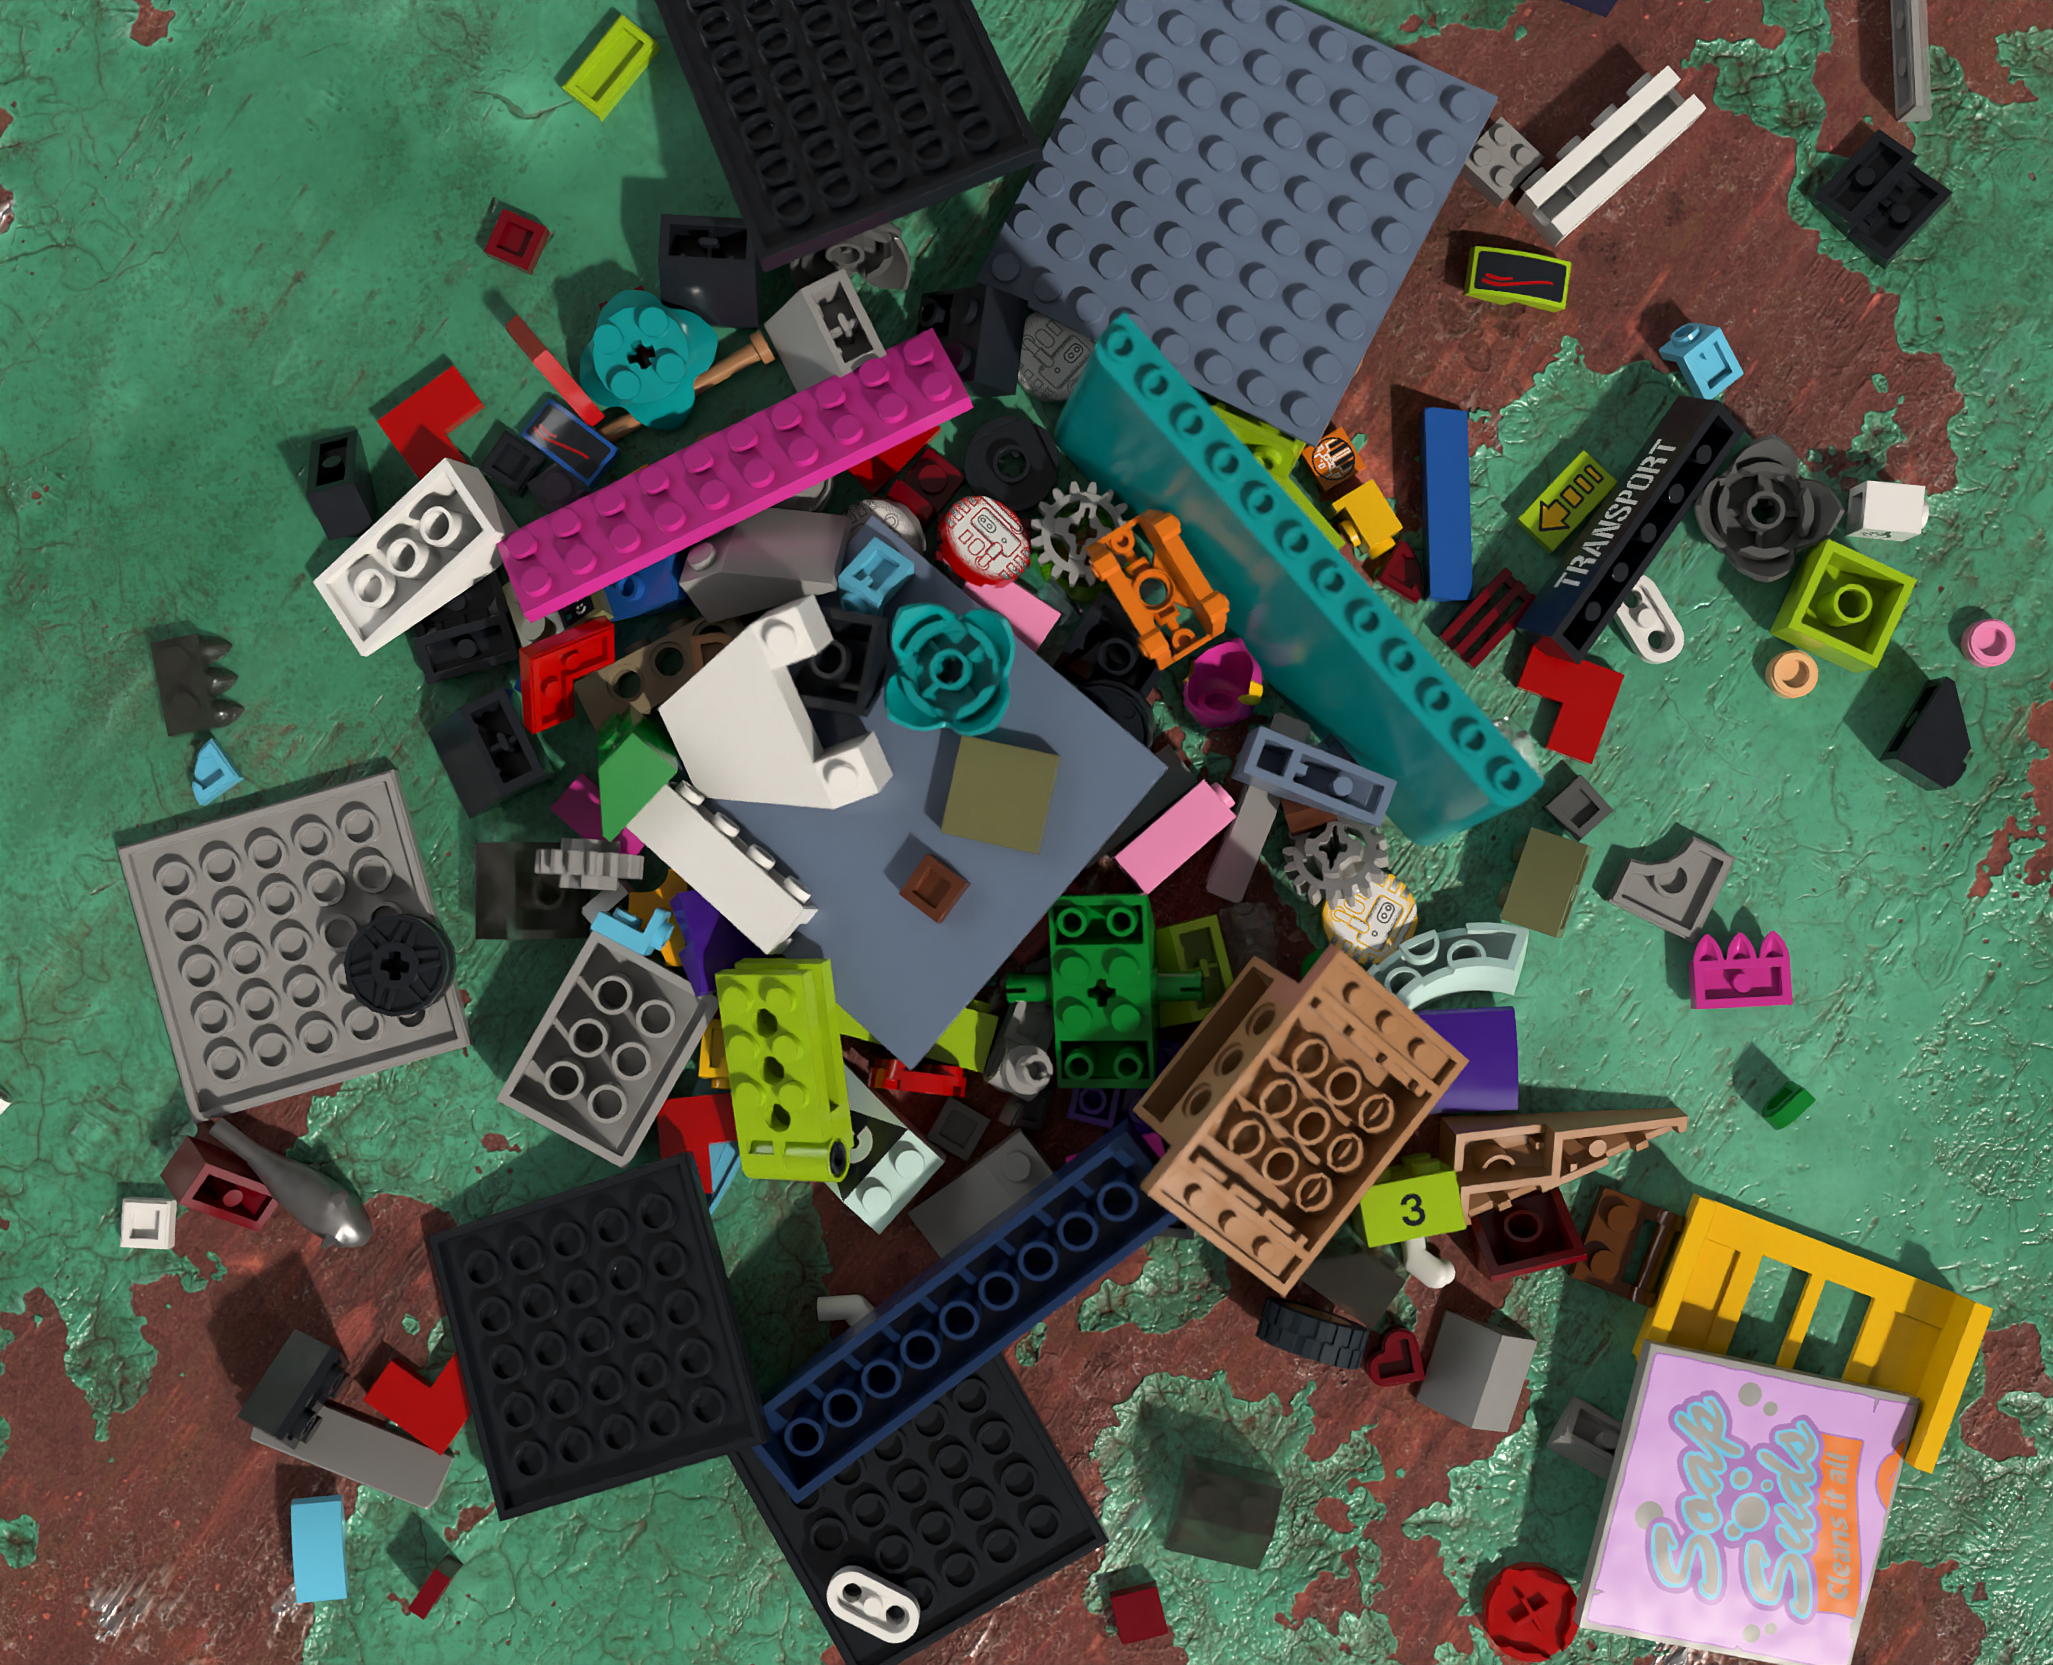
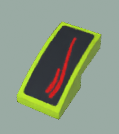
(1517, 277)

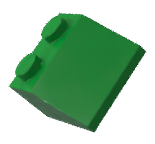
(632, 767)

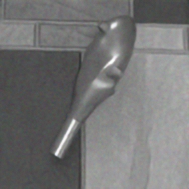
(303, 1191)

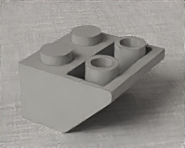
(823, 332)

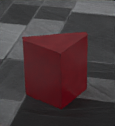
(1525, 1237)

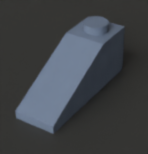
(1312, 777)

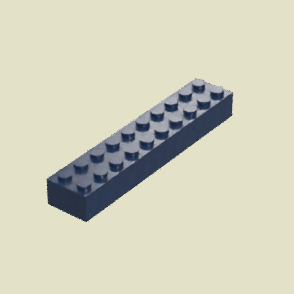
(962, 1311)

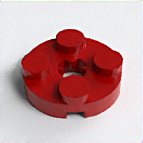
(931, 1079)

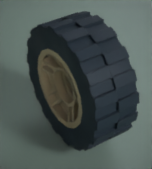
(1312, 1333)

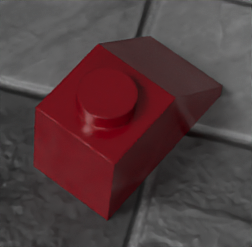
(218, 1184)

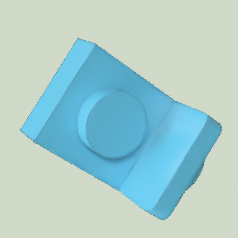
(1702, 358)
(873, 578)
(625, 929)

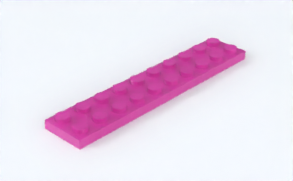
(732, 475)

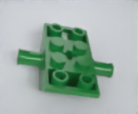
(1102, 1034)

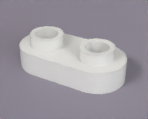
(1649, 616)
(871, 1605)

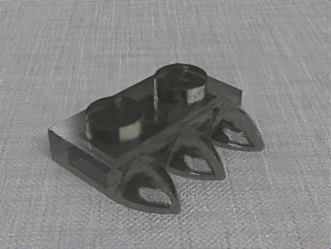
(191, 686)

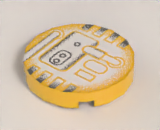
(1374, 924)

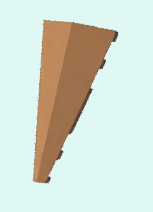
(1518, 1153)

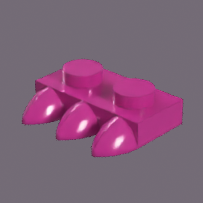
(1741, 977)

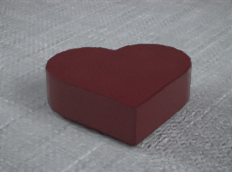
(1396, 1358)

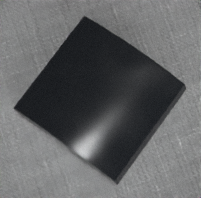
(1881, 198)
(468, 632)

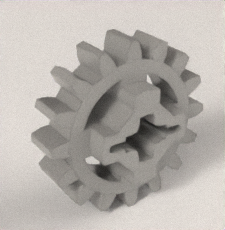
(1059, 530)
(589, 864)
(1351, 871)

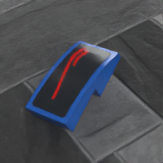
(571, 443)

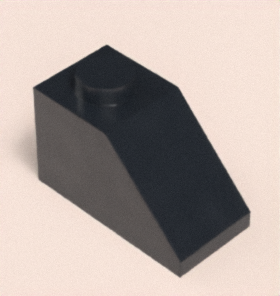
(341, 486)
(1931, 738)

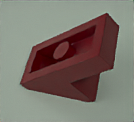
(928, 487)

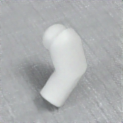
(1425, 1266)
(843, 1307)

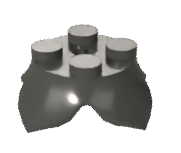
(875, 255)
(1797, 509)

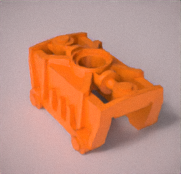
(1176, 571)

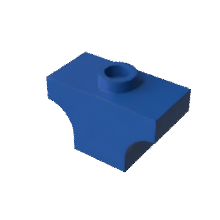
(649, 591)

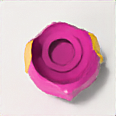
(1223, 684)

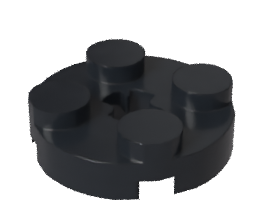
(1022, 440)

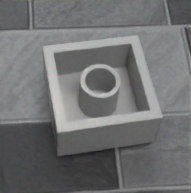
(1500, 162)

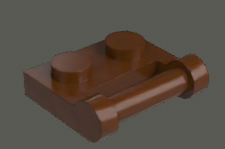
(1610, 1240)

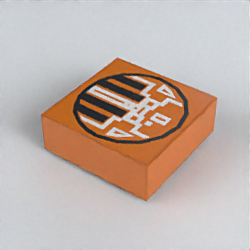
(1332, 460)

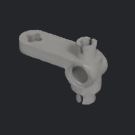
(1019, 1054)

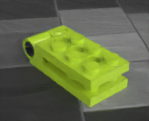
(786, 1068)

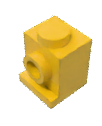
(1366, 519)

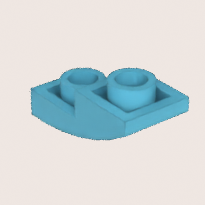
(319, 1548)

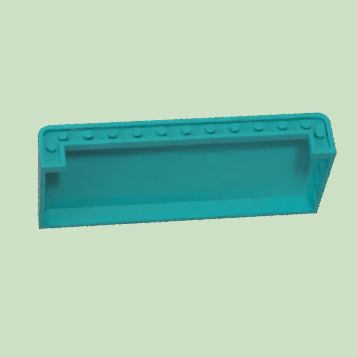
(1289, 591)

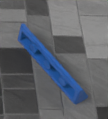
(1445, 505)

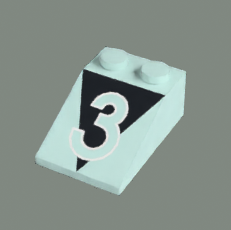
(887, 1158)

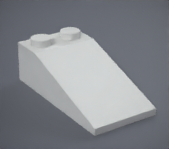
(417, 556)

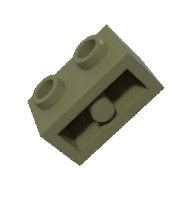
(1544, 882)

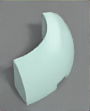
(1454, 962)

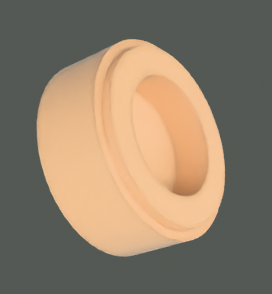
(1791, 674)

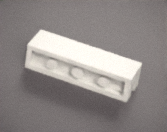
(1608, 157)
(723, 867)

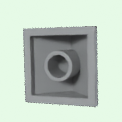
(1475, 1372)

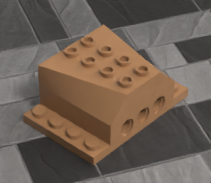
(1291, 1109)

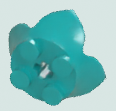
(665, 390)
(924, 642)

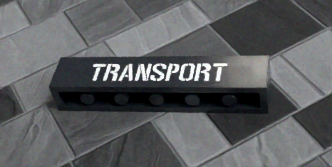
(1629, 528)

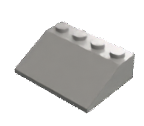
(609, 1049)

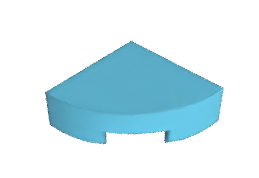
(214, 772)

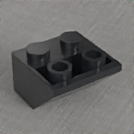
(710, 270)
(980, 335)
(491, 752)
(296, 1389)

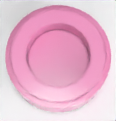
(1988, 643)

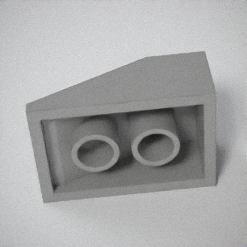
(765, 562)
(981, 1191)

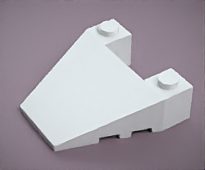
(749, 731)

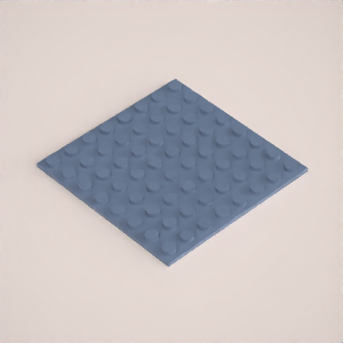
(1239, 196)
(887, 957)

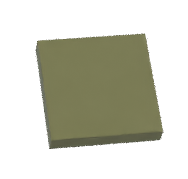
(1000, 794)

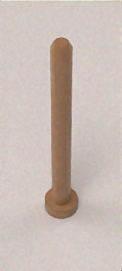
(718, 372)

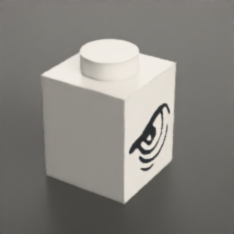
(1886, 511)

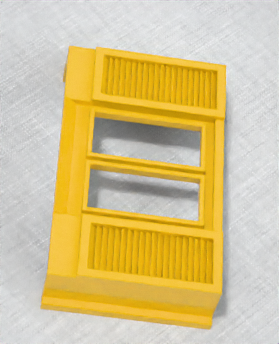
(1909, 1340)

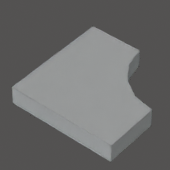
(1673, 891)

